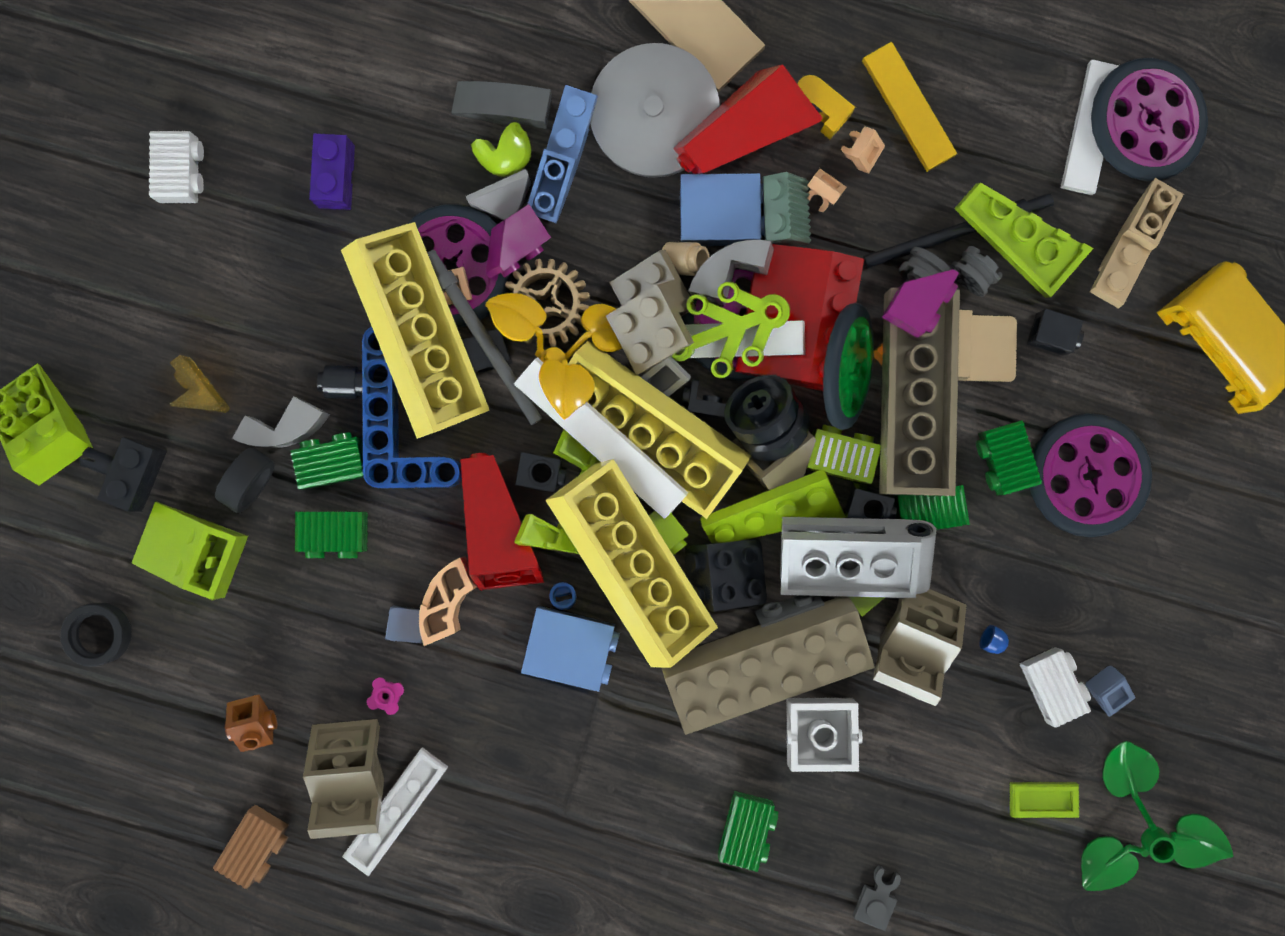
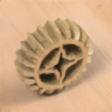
(552, 288)

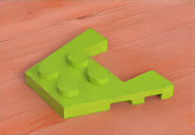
(537, 532)

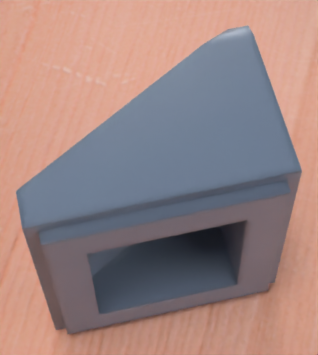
(403, 625)
(1110, 690)

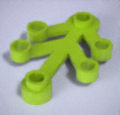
(736, 326)

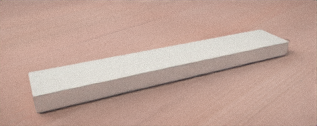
(608, 443)

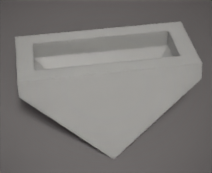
(502, 197)
(666, 376)

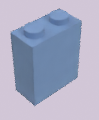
(720, 208)
(569, 648)

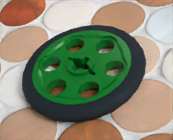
(848, 366)

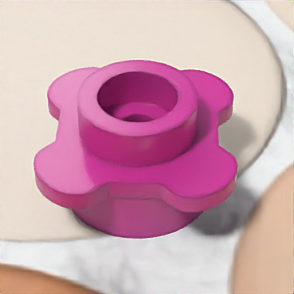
(394, 692)

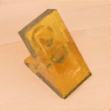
(201, 392)

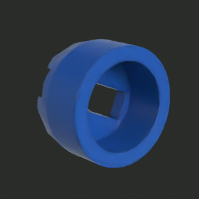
(560, 590)
(994, 640)

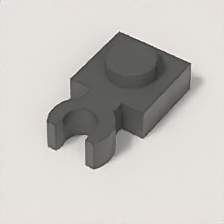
(876, 903)

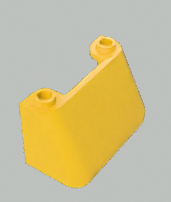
(1235, 333)

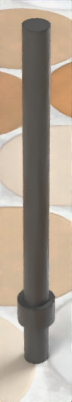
(449, 285)

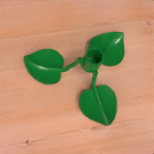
(1193, 845)

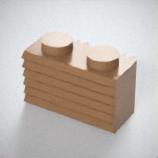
(251, 846)

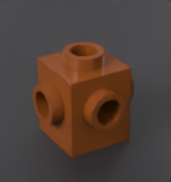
(250, 723)

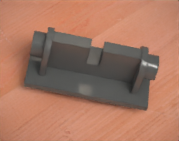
(779, 611)

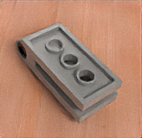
(856, 557)

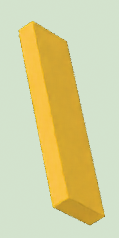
(909, 106)

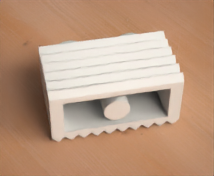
(175, 166)
(1056, 686)

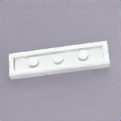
(1084, 156)
(782, 341)
(396, 810)

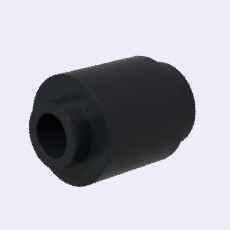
(340, 382)

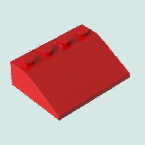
(817, 290)

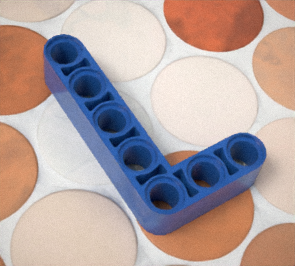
(389, 424)

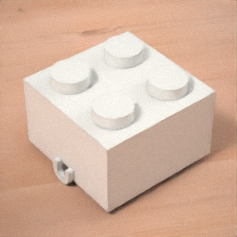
(822, 734)

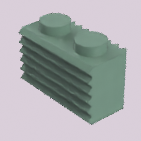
(786, 209)

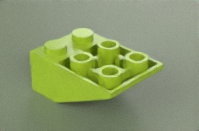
(39, 427)
(189, 551)

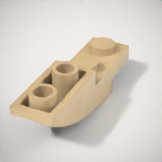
(1135, 242)

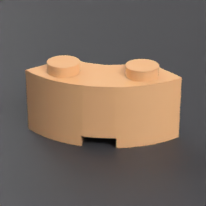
(442, 601)

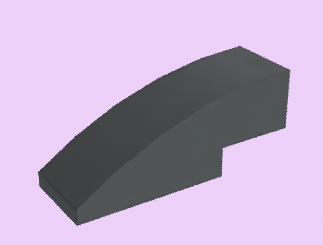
(502, 103)

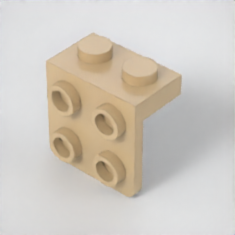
(987, 347)

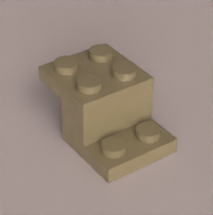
(650, 312)
(920, 645)
(344, 779)

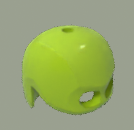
(511, 154)

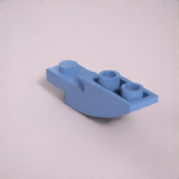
(562, 153)

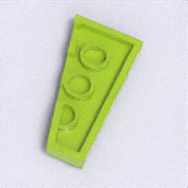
(1030, 245)
(763, 513)

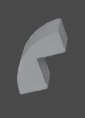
(720, 267)
(296, 425)

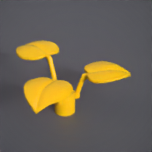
(563, 384)

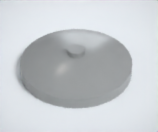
(649, 105)

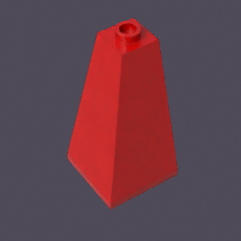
(751, 118)
(492, 528)

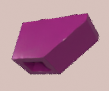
(513, 239)
(918, 301)

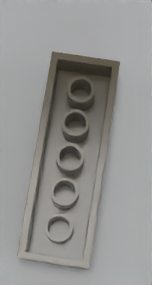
(920, 406)
(768, 664)

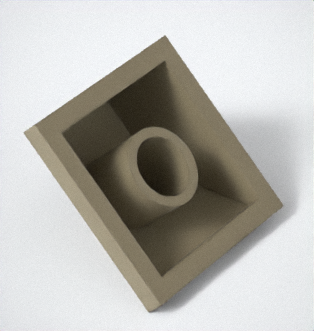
(784, 470)

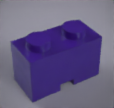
(332, 171)

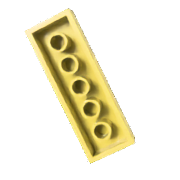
(415, 329)
(665, 431)
(632, 564)

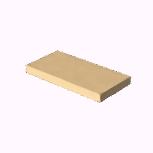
(707, 32)

